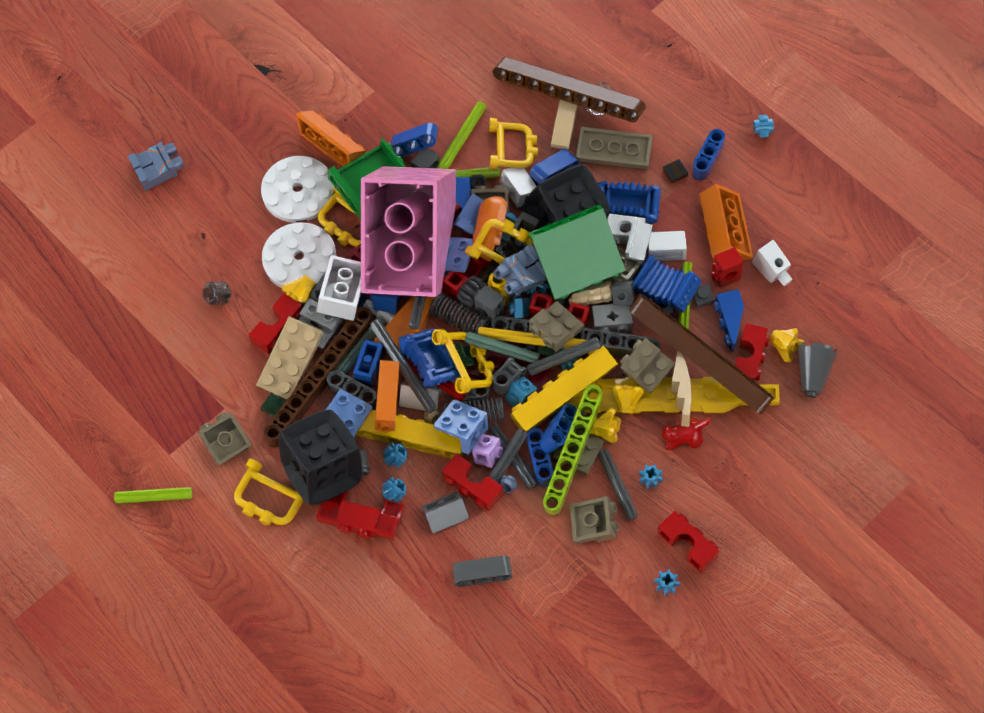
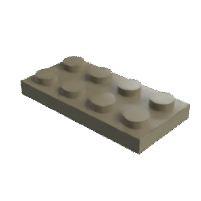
(614, 148)

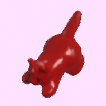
(680, 434)

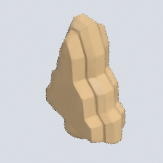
(593, 294)

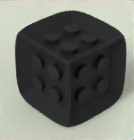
(565, 196)
(320, 457)

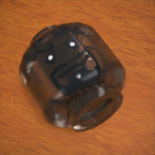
(216, 293)

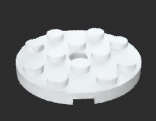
(294, 172)
(292, 240)

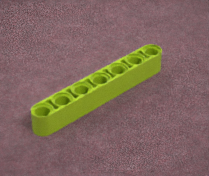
(573, 458)

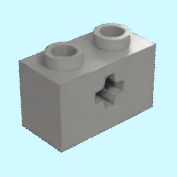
(620, 315)

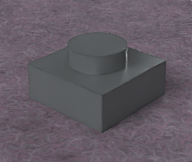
(703, 296)

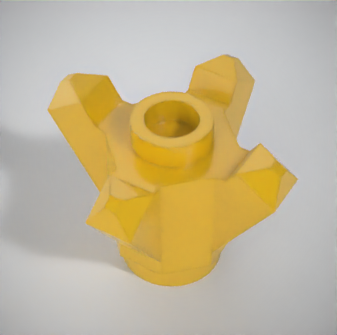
(300, 289)
(786, 342)
(627, 397)
(607, 426)

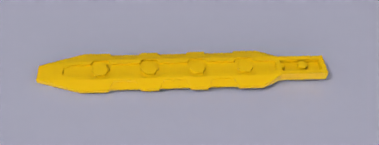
(706, 396)

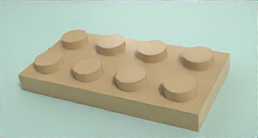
(290, 358)

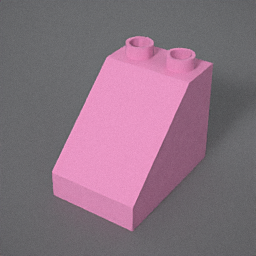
(406, 229)

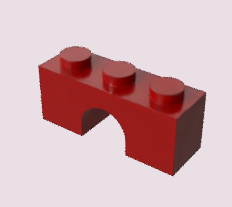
(454, 280)
(543, 301)
(265, 335)
(753, 340)
(484, 493)
(677, 528)

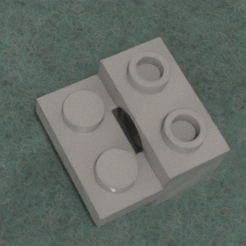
(328, 324)

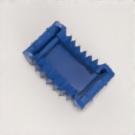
(633, 200)
(666, 284)
(432, 360)

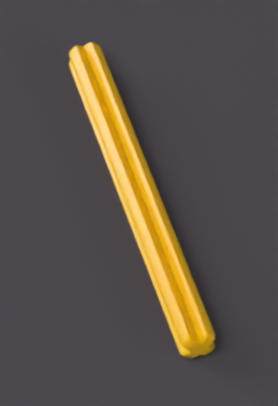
(520, 337)

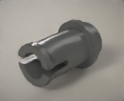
(365, 468)

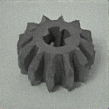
(468, 291)

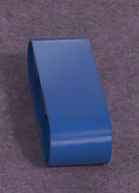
(414, 139)
(707, 161)
(553, 165)
(558, 428)
(539, 466)

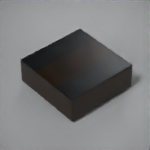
(675, 171)

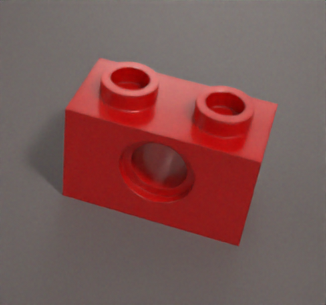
(727, 267)

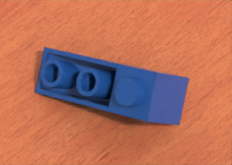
(730, 310)

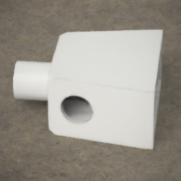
(772, 263)

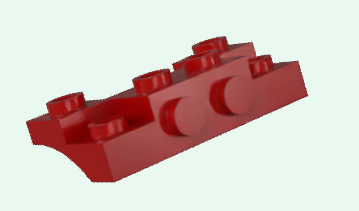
(361, 519)

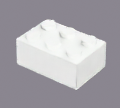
(340, 288)

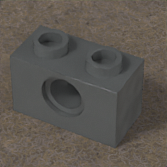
(489, 303)

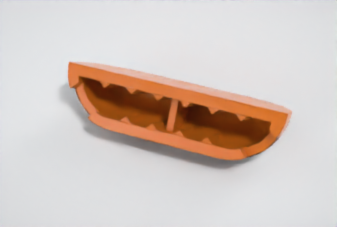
(490, 208)

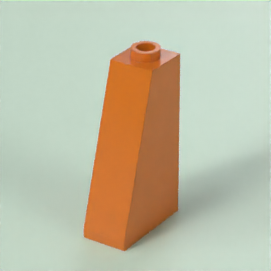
(400, 323)
(387, 396)

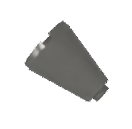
(815, 366)

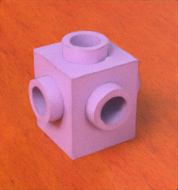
(487, 450)

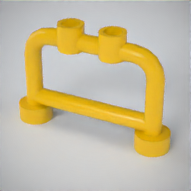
(499, 159)
(330, 227)
(507, 227)
(464, 383)
(250, 508)

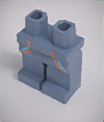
(155, 164)
(521, 271)

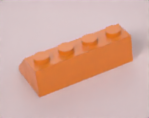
(328, 137)
(725, 221)

